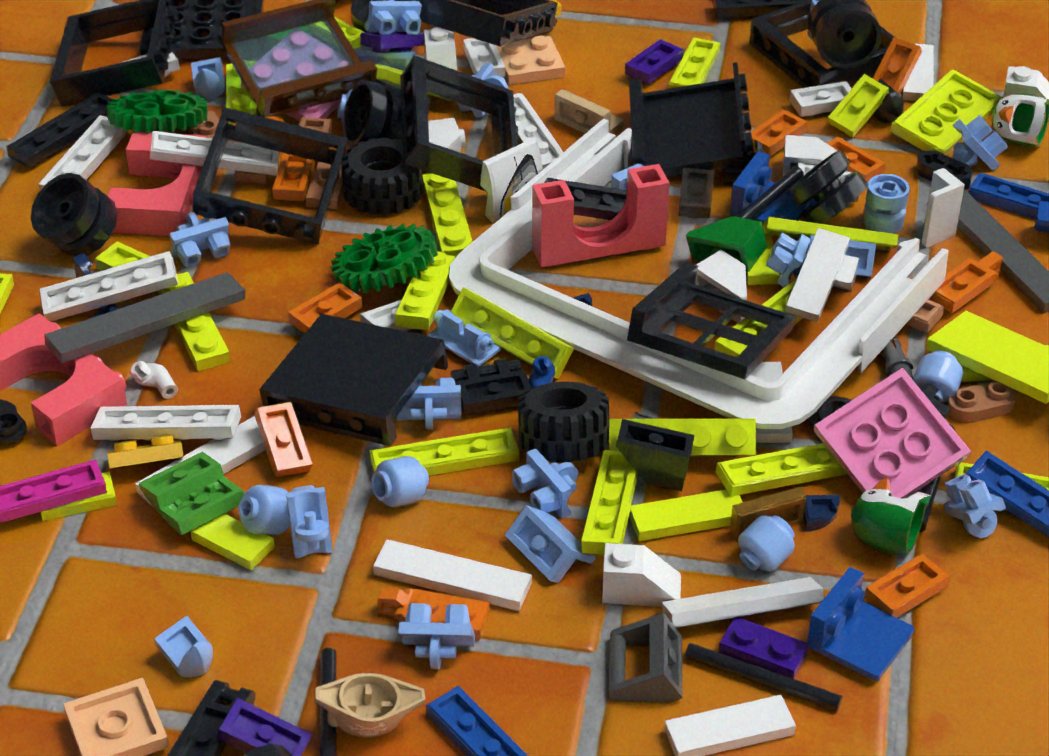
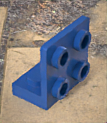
(753, 183)
(855, 631)

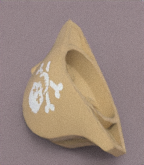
(368, 703)

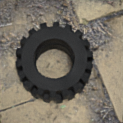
(378, 178)
(564, 421)

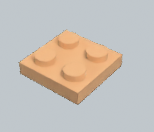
(531, 60)
(116, 722)

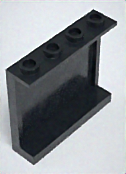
(691, 125)
(353, 377)

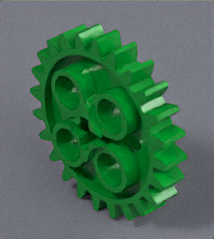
(157, 111)
(384, 257)

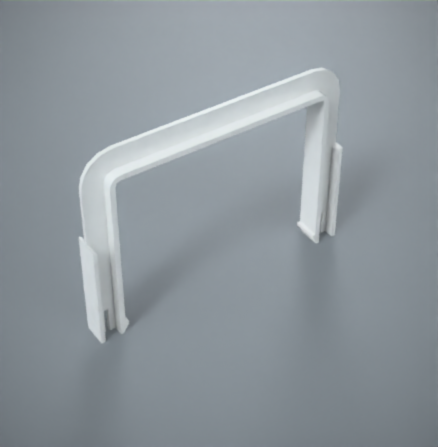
(797, 394)

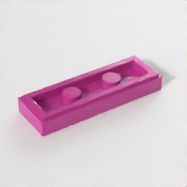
(50, 490)

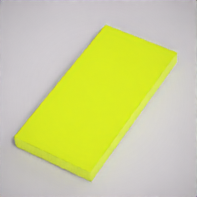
(931, 118)
(996, 353)

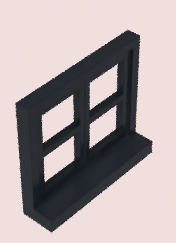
(676, 294)

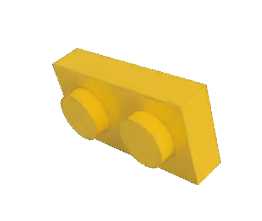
(129, 454)

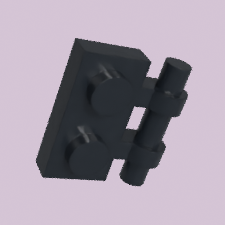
(491, 385)

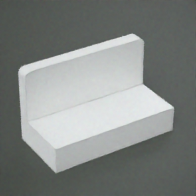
(942, 208)

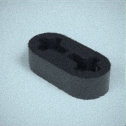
(931, 161)

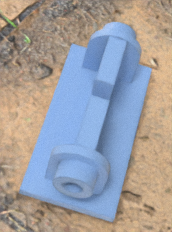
(463, 340)

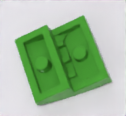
(191, 493)

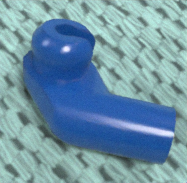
(542, 372)

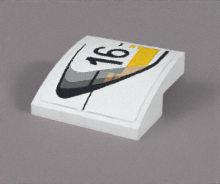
(507, 174)

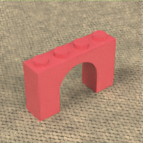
(157, 209)
(635, 228)
(74, 403)

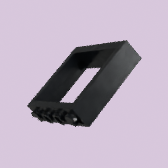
(491, 20)
(80, 29)
(770, 38)
(427, 76)
(277, 137)

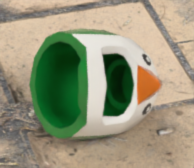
(1021, 119)
(888, 521)

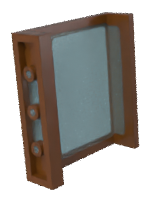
(294, 57)

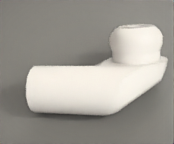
(154, 376)

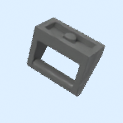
(664, 678)

